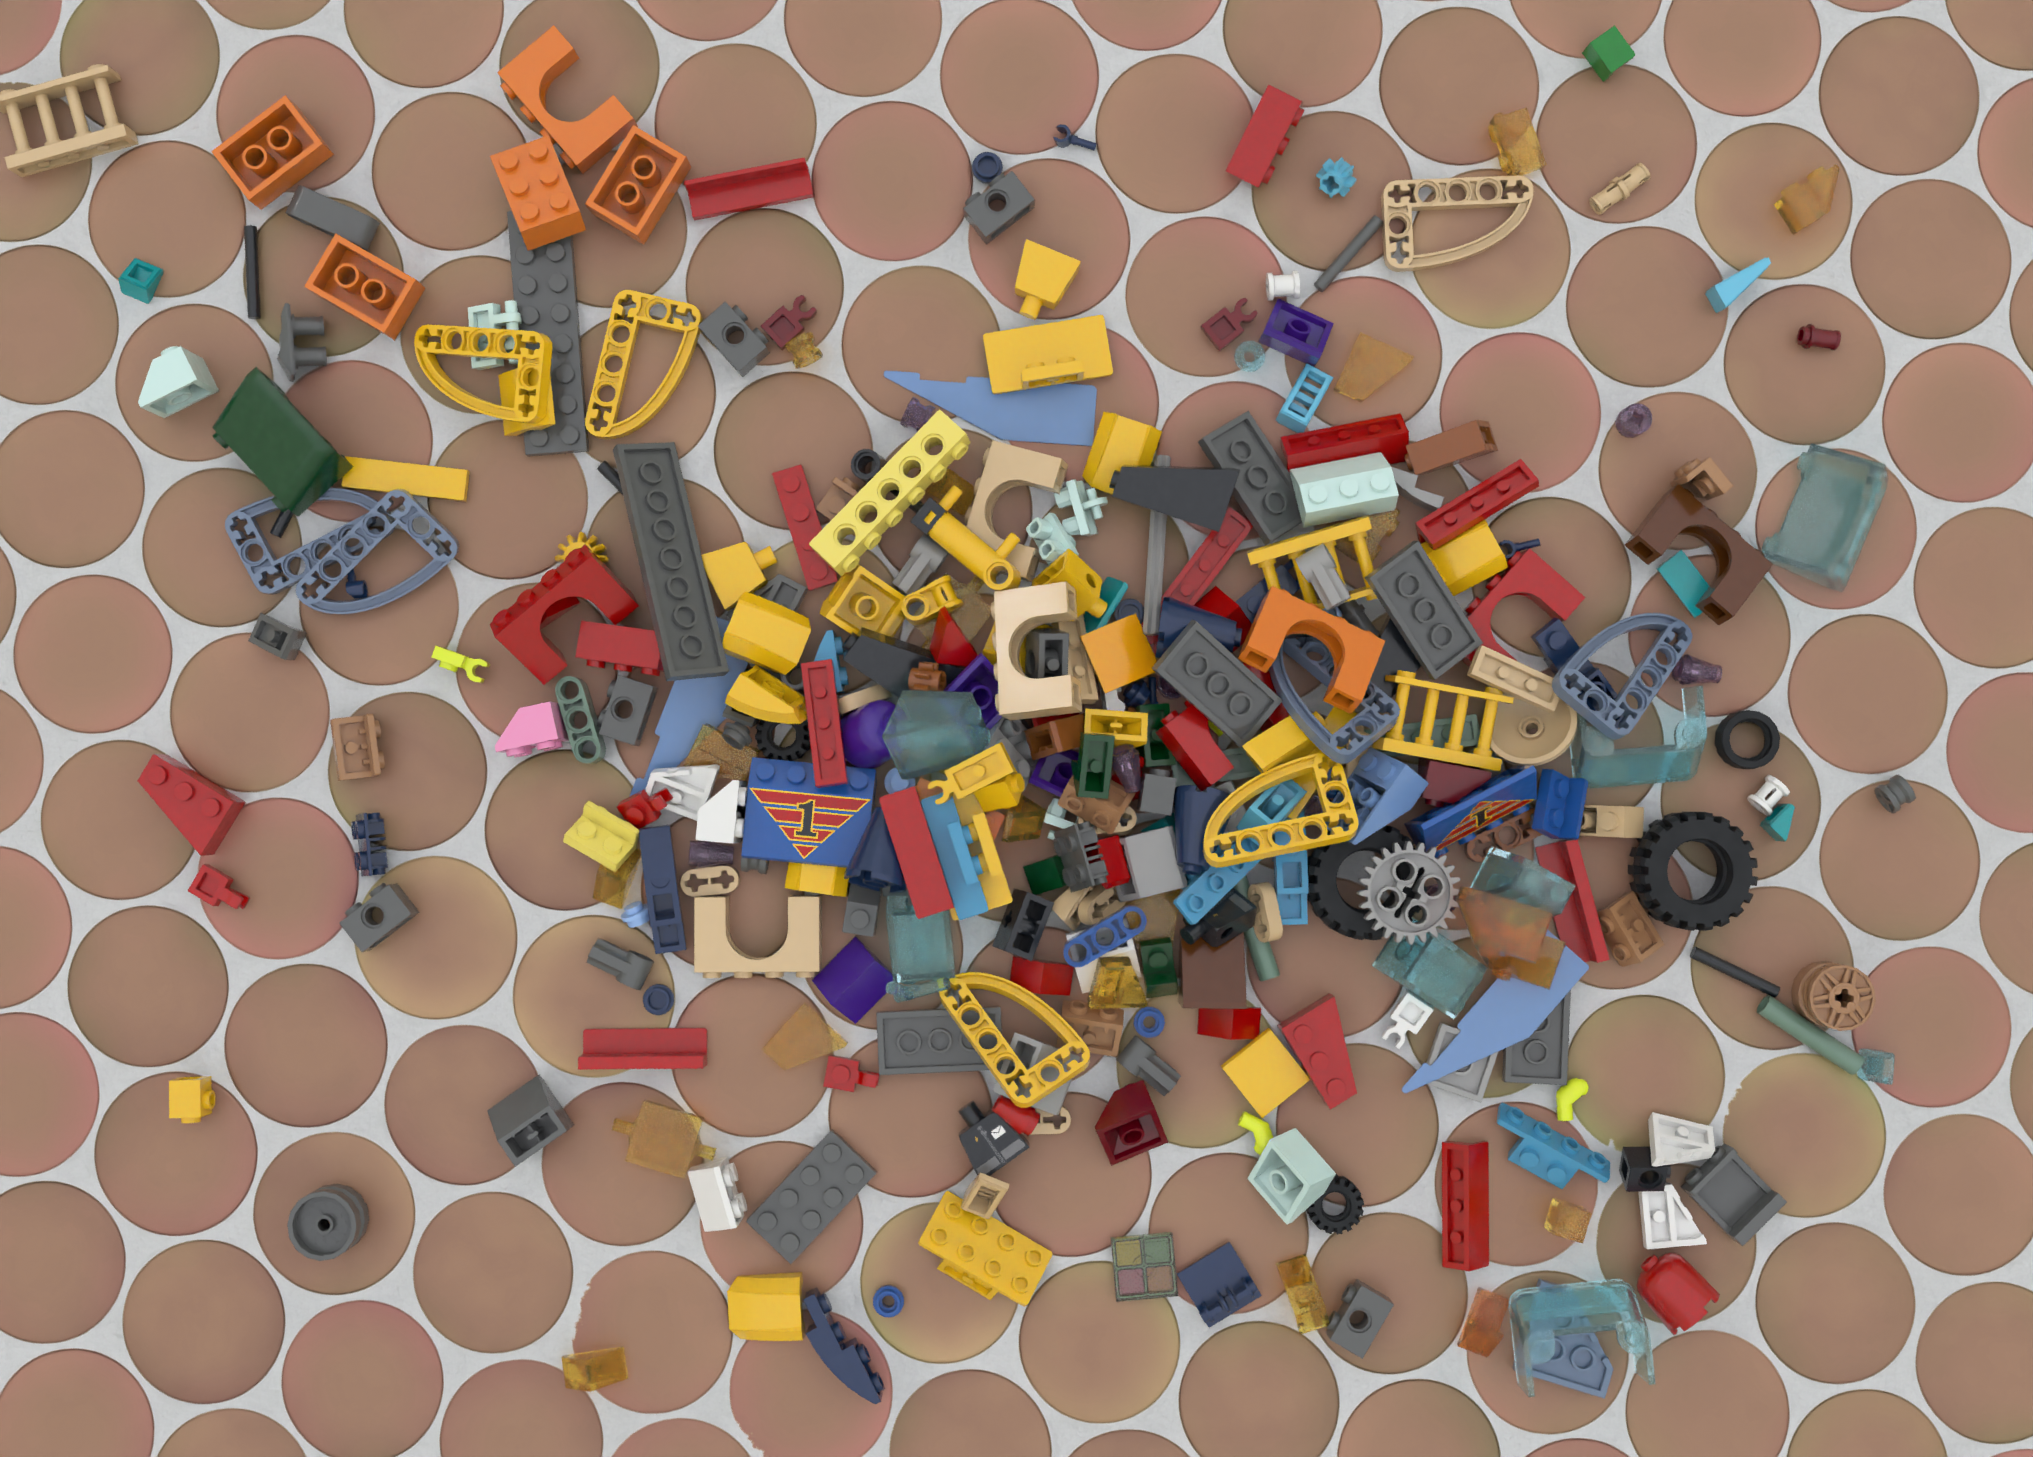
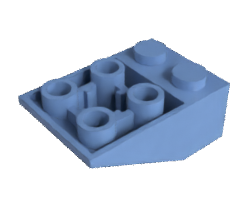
(1380, 792)

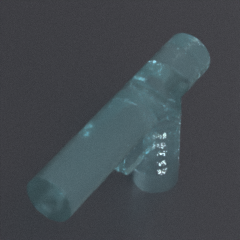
(904, 993)

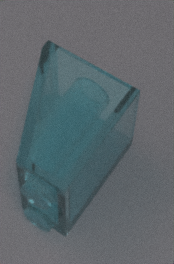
(934, 731)
(1522, 881)
(919, 947)
(1432, 971)

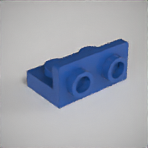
(1559, 805)

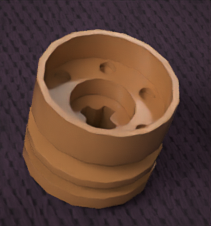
(1816, 990)

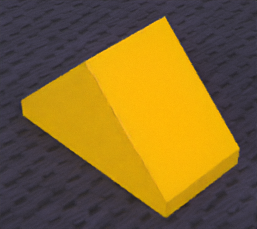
(1124, 725)

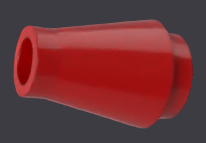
(1020, 1119)

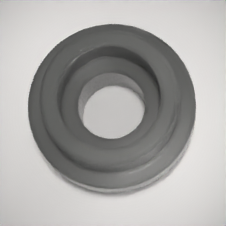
(736, 735)

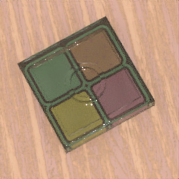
(1144, 1266)

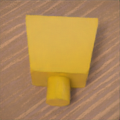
(1043, 278)
(737, 570)
(1079, 575)

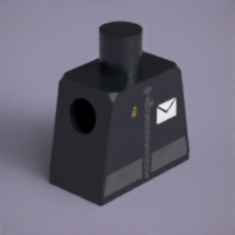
(1223, 922)
(989, 1140)

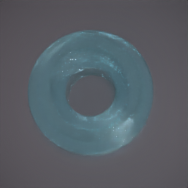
(1253, 347)

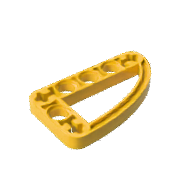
(624, 350)
(527, 361)
(1294, 828)
(1002, 1050)

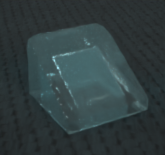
(1877, 1066)

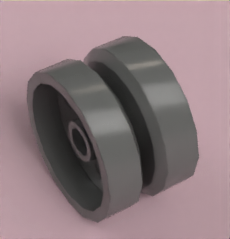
(310, 1226)

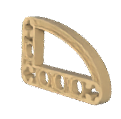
(1442, 201)

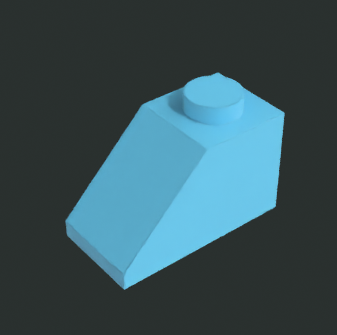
(1272, 806)

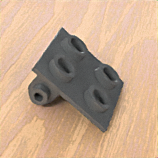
(1077, 871)

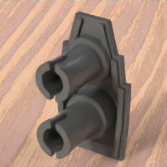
(289, 355)

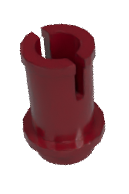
(1816, 337)

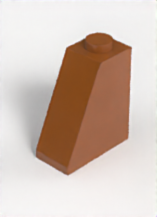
(1450, 447)
(1055, 736)

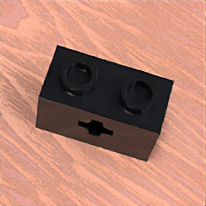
(1023, 924)

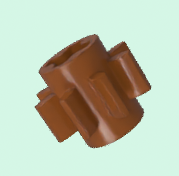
(927, 677)

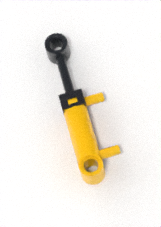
(949, 532)

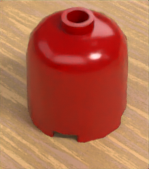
(1674, 1291)

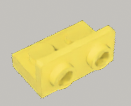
(602, 836)

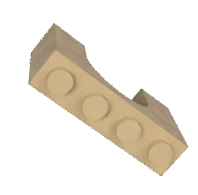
(1004, 469)
(1015, 615)
(718, 953)

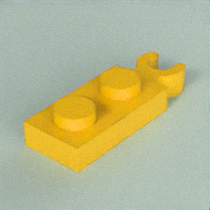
(975, 773)

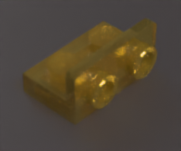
(1516, 143)

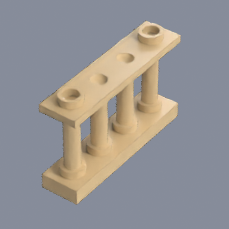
(85, 143)

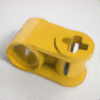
(932, 599)

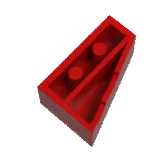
(1265, 136)
(619, 646)
(191, 802)
(1321, 1049)

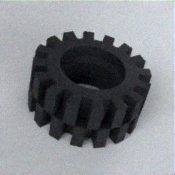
(773, 751)
(1347, 1217)

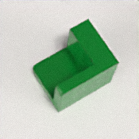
(1608, 53)

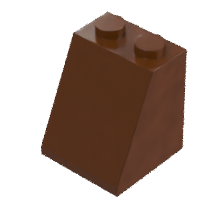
(1212, 975)

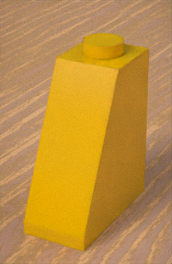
(1280, 744)

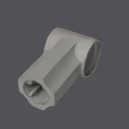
(924, 560)
(1320, 570)

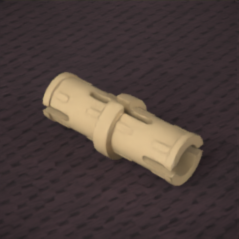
(1619, 188)

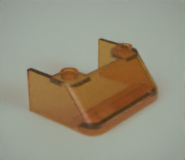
(1511, 937)

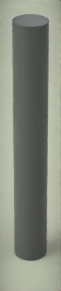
(1348, 253)

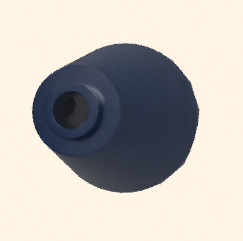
(1178, 614)
(1191, 816)
(875, 859)

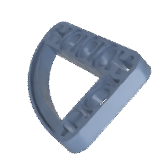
(370, 540)
(308, 552)
(1612, 709)
(1306, 721)

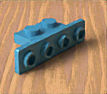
(955, 857)
(1212, 885)
(1547, 1151)

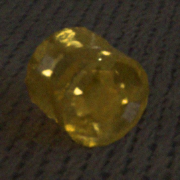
(803, 350)

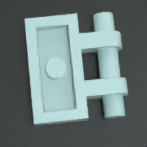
(490, 316)

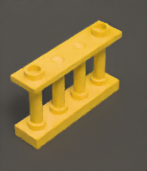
(1296, 546)
(1452, 750)

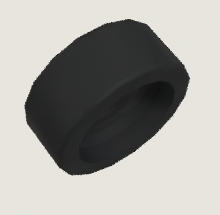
(1770, 733)

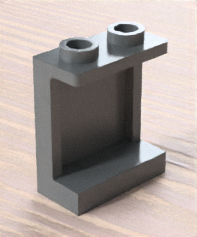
(1732, 1194)

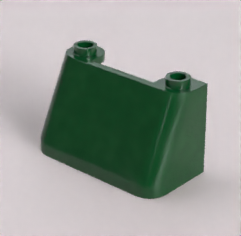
(279, 444)

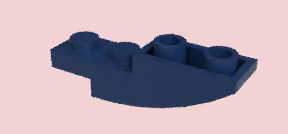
(1558, 647)
(662, 889)
(845, 1360)

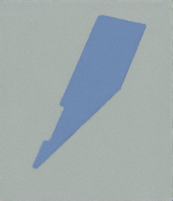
(1040, 414)
(686, 710)
(1502, 1018)

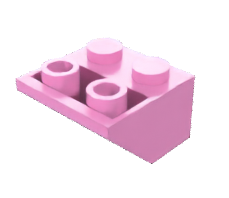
(533, 727)

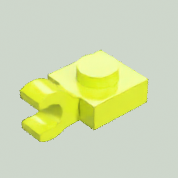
(452, 660)

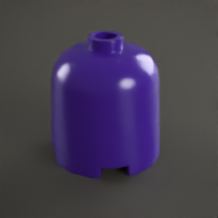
(863, 734)

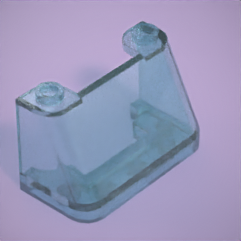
(1828, 516)

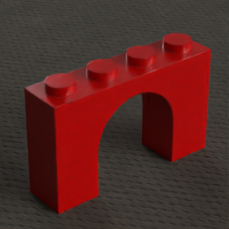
(578, 576)
(1525, 577)
(1193, 746)

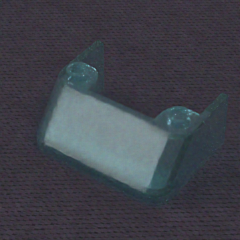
(1603, 766)
(1571, 1309)

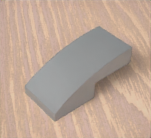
(1406, 487)

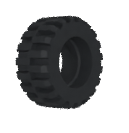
(1731, 880)
(1323, 888)

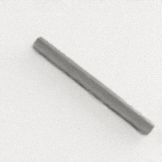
(1155, 564)

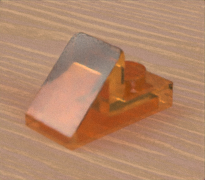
(1483, 1323)

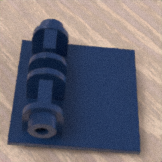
(360, 831)
(1219, 1284)

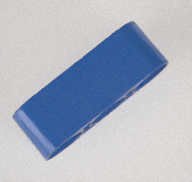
(1120, 935)

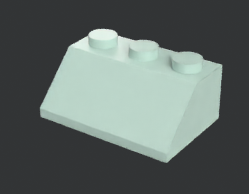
(1344, 489)

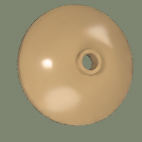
(1518, 747)

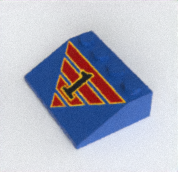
(1482, 807)
(803, 823)

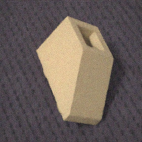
(1612, 821)

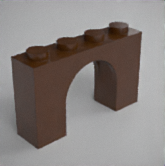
(1737, 562)

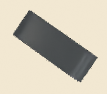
(332, 217)

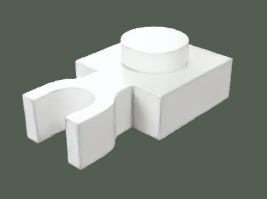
(1410, 1015)

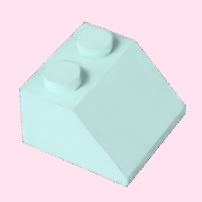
(176, 382)
(1290, 1175)

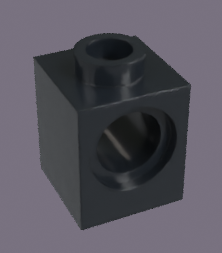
(1638, 1172)

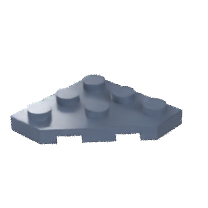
(1576, 1362)

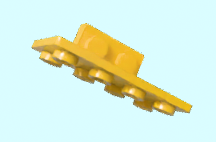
(1047, 354)
(993, 877)
(984, 1252)

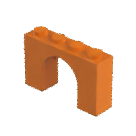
(529, 78)
(1352, 649)

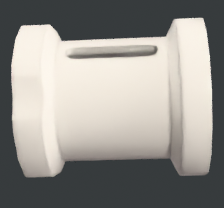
(1282, 285)
(1778, 791)

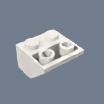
(723, 815)
(1103, 936)
(717, 1194)

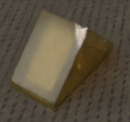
(939, 489)
(1023, 821)
(614, 886)
(594, 1369)

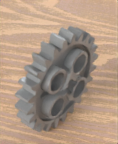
(1384, 877)

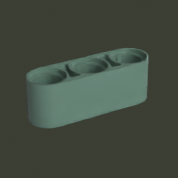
(569, 709)

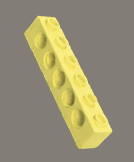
(893, 476)

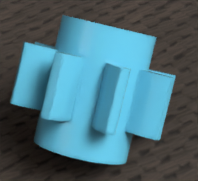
(1336, 177)

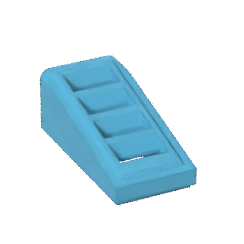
(1728, 290)
(1295, 416)

